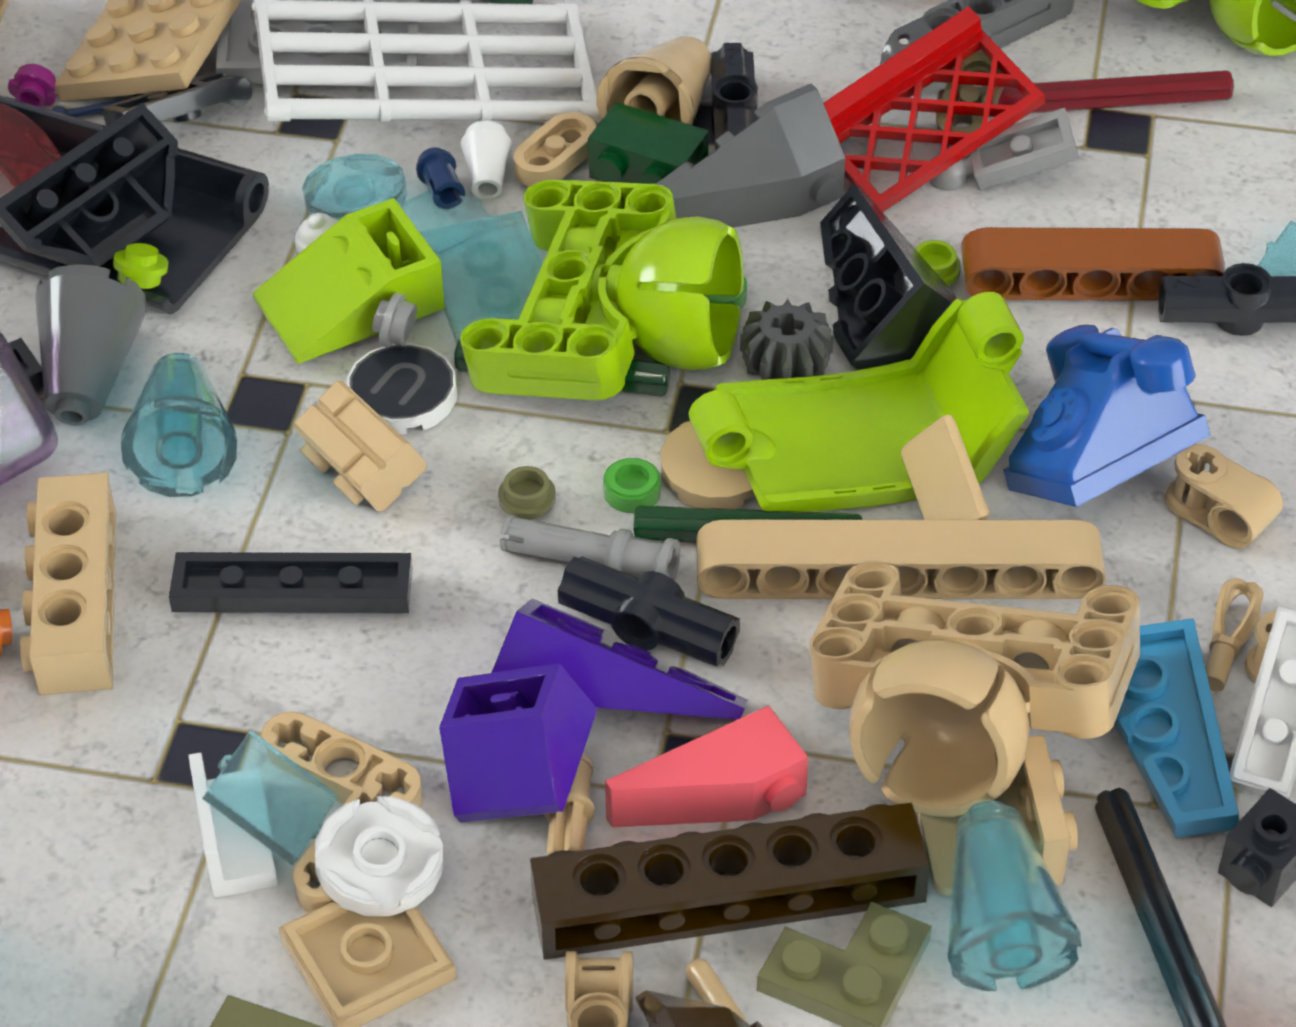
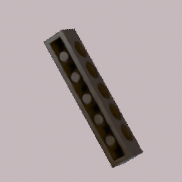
(703, 902)

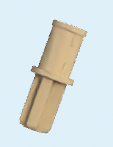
(568, 827)

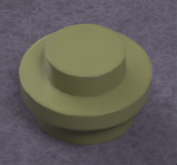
(527, 493)

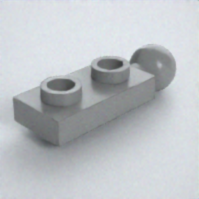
(1015, 153)

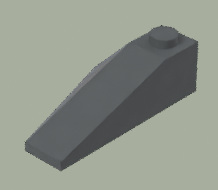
(767, 171)

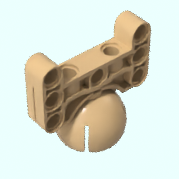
(966, 682)

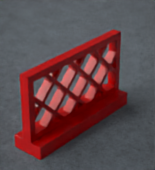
(905, 76)

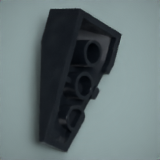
(881, 284)

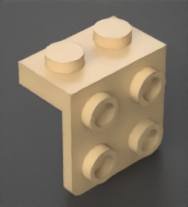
(1037, 798)

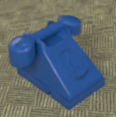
(1108, 415)

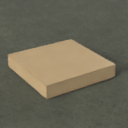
(365, 963)

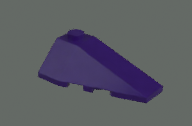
(609, 676)

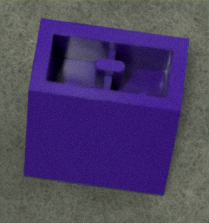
(514, 742)

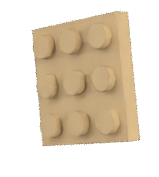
(144, 47)

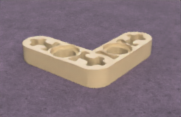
(374, 774)

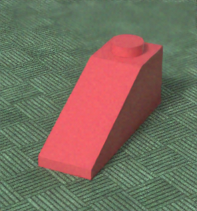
(716, 778)

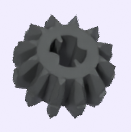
(786, 341)

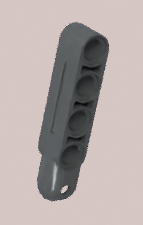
(1000, 19)

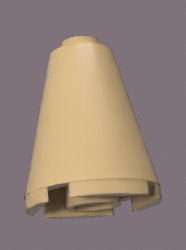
(660, 80)

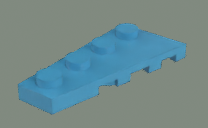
(1175, 731)

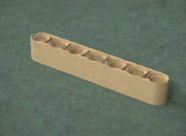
(932, 556)

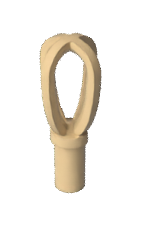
(1226, 648)

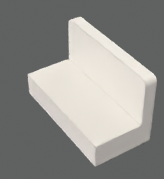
(233, 856)

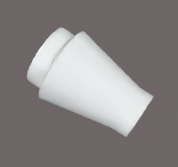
(486, 157)

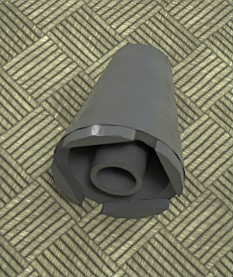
(84, 337)

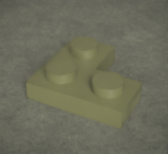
(850, 985)

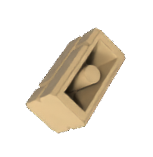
(359, 446)

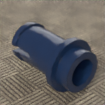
(437, 170)

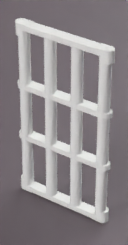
(382, 76)

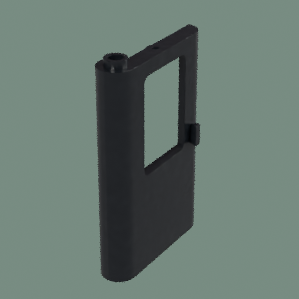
(210, 212)

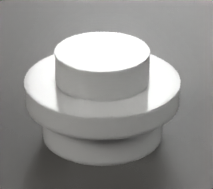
(394, 320)

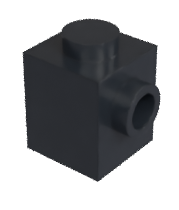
(1262, 849)

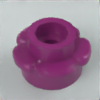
(33, 85)

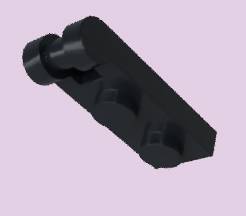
(187, 103)

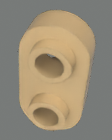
(553, 148)

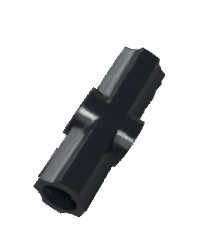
(732, 90)
(1236, 301)
(648, 610)

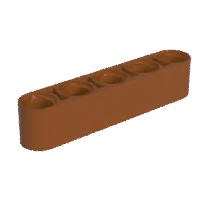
(1085, 261)

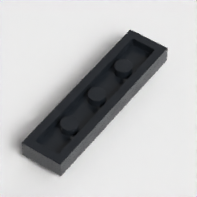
(291, 582)

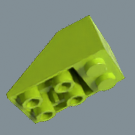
(338, 281)

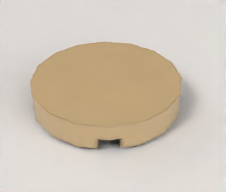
(695, 479)

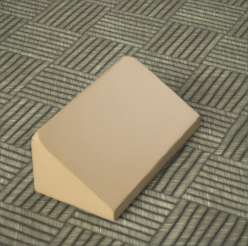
(943, 474)

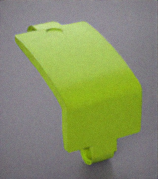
(842, 434)

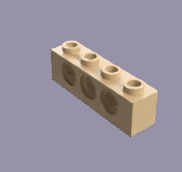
(71, 584)

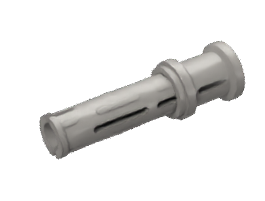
(617, 550)

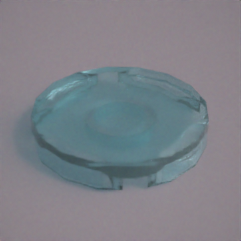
(353, 184)

